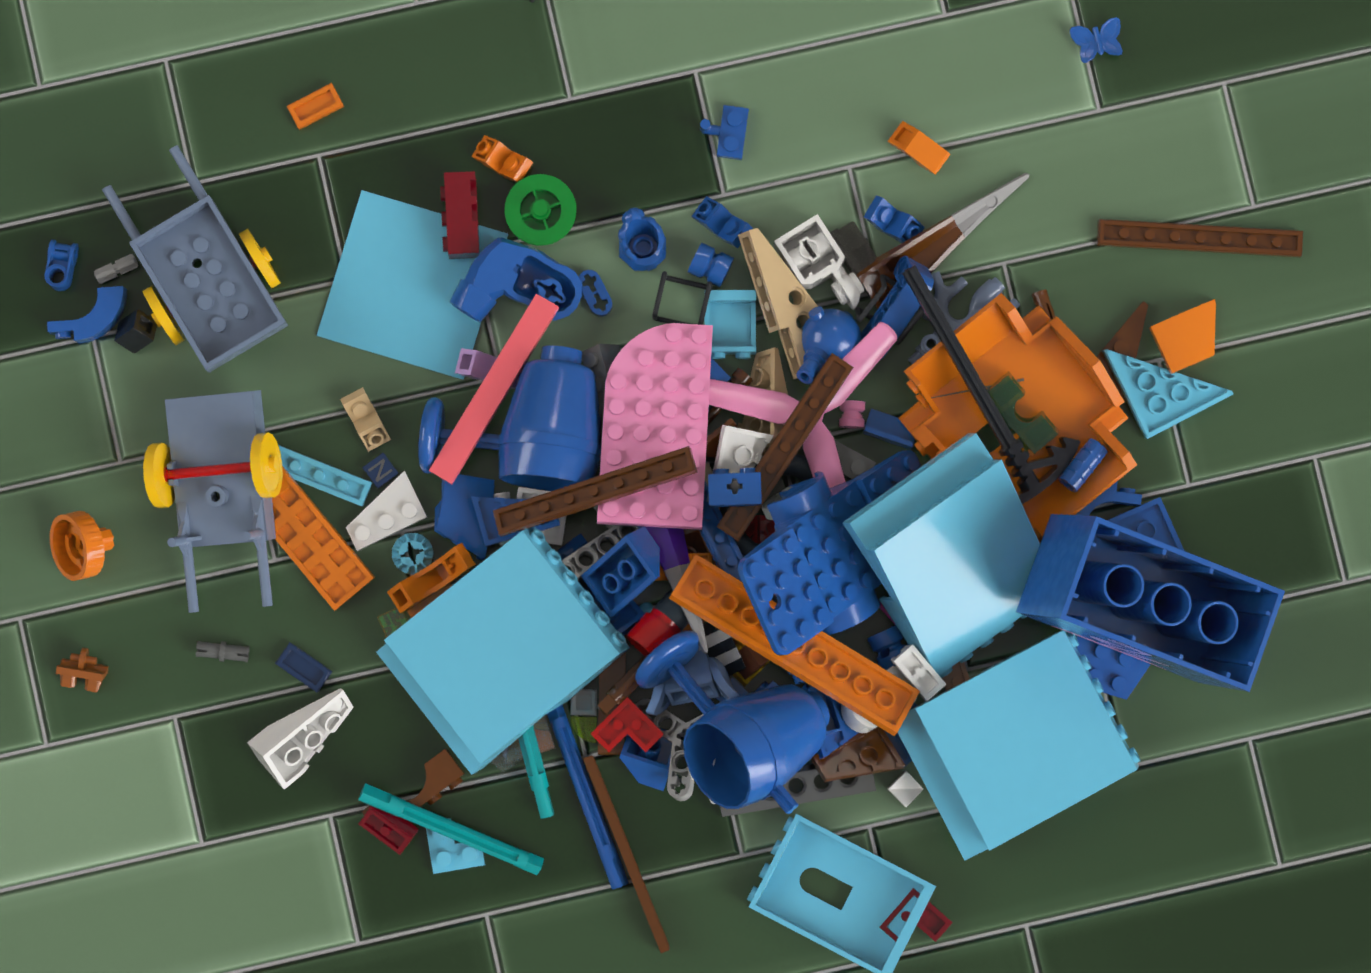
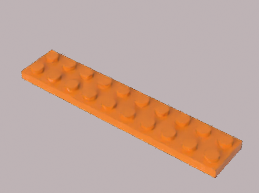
(819, 661)

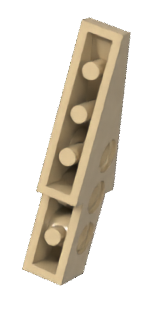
(773, 285)

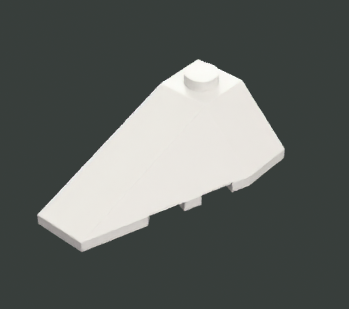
(293, 740)

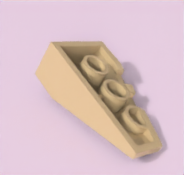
(767, 375)

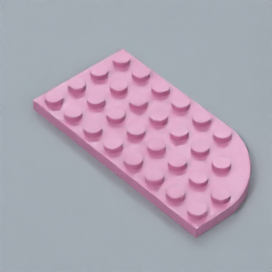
(653, 407)

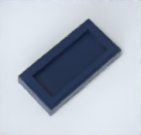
(303, 667)

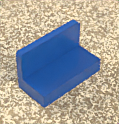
(888, 429)

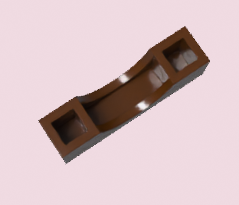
(441, 773)

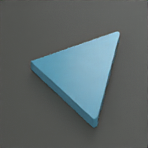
(1159, 397)

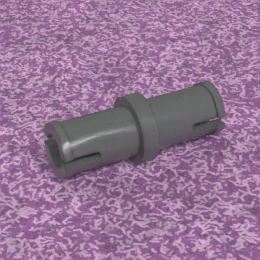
(222, 651)

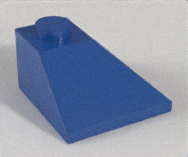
(648, 767)

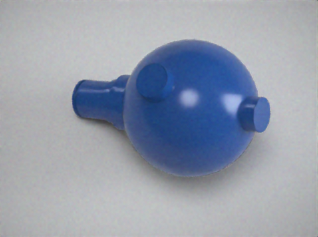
(823, 334)

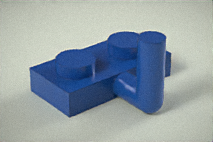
(730, 133)

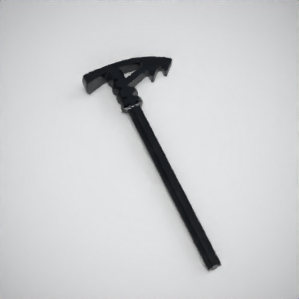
(1010, 447)

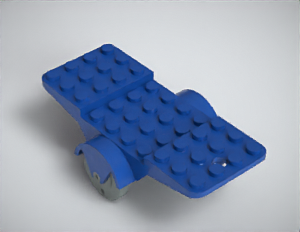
(813, 560)

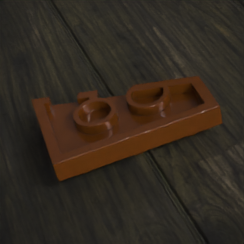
(860, 756)

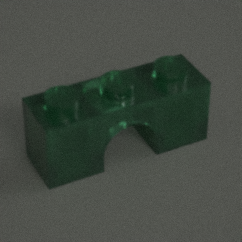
(1033, 431)

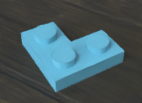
(451, 856)

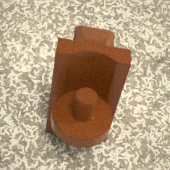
(84, 667)

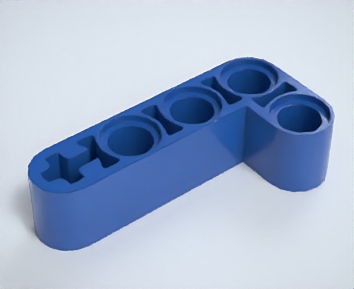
(900, 302)

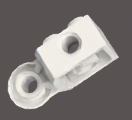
(815, 258)

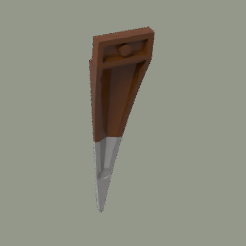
(936, 242)

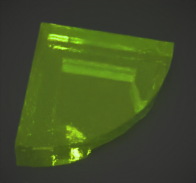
(584, 727)

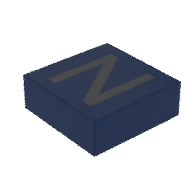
(380, 470)

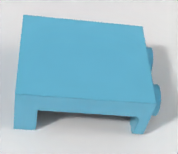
(733, 323)

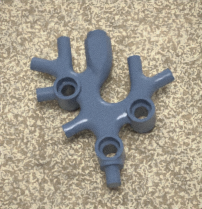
(944, 294)

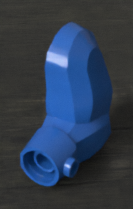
(519, 275)

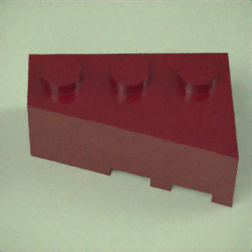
(460, 215)

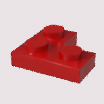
(624, 721)

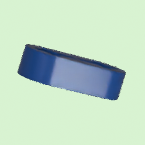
(600, 290)

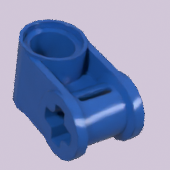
(61, 259)

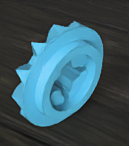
(422, 560)

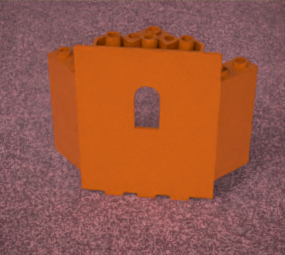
(1058, 379)

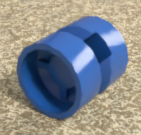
(710, 264)
(887, 645)

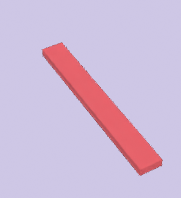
(494, 389)

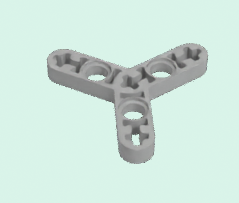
(674, 736)

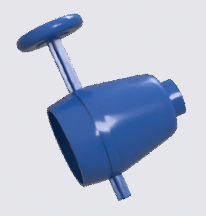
(548, 431)
(770, 728)

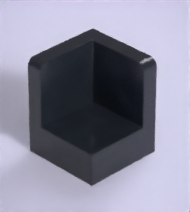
(135, 331)

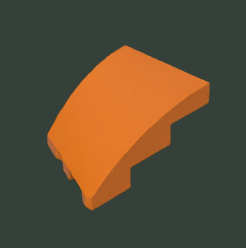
(1187, 337)

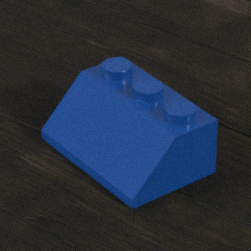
(624, 571)

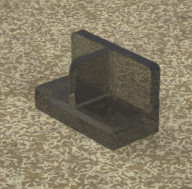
(854, 247)

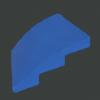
(456, 514)

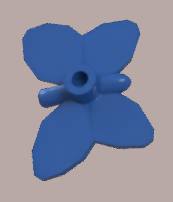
(1097, 42)

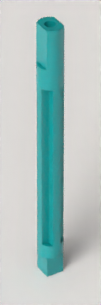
(536, 772)
(451, 829)

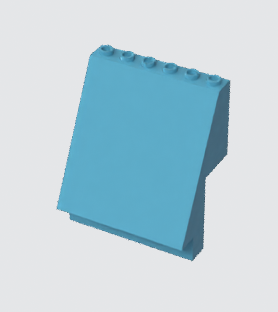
(950, 552)
(502, 648)
(1017, 744)

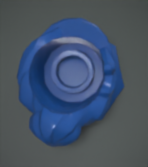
(641, 241)

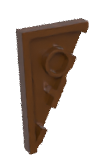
(1126, 340)

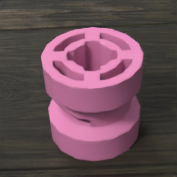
(852, 414)

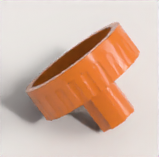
(79, 545)

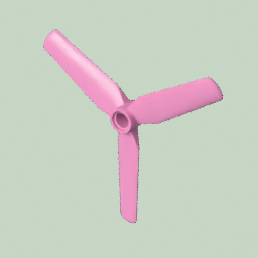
(778, 406)

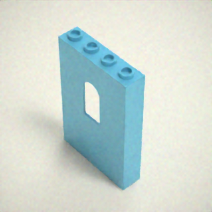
(874, 896)

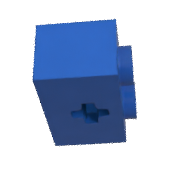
(722, 497)

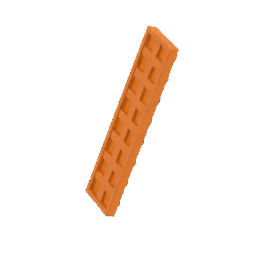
(317, 545)

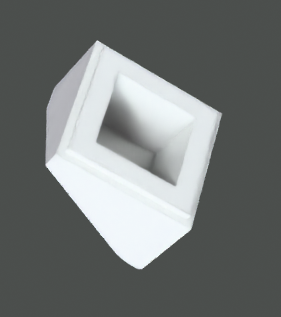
(905, 788)

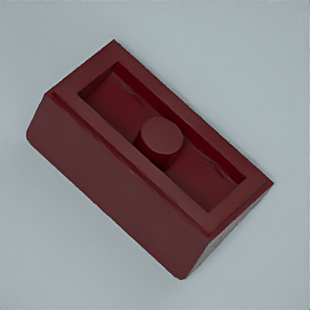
(388, 828)

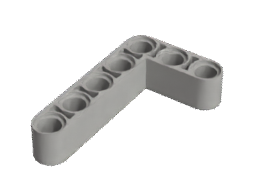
(593, 548)

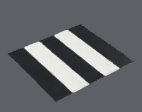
(723, 648)

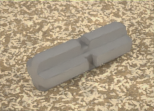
(121, 266)

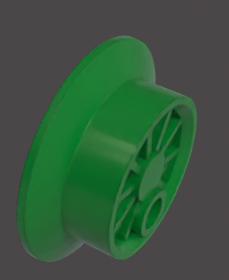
(540, 209)

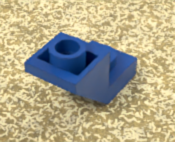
(720, 221)
(892, 221)

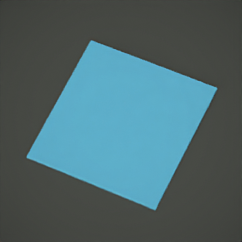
(398, 287)

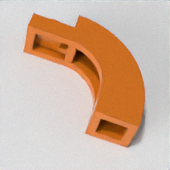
(431, 578)

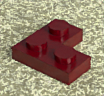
(931, 921)

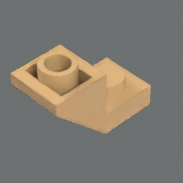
(365, 419)

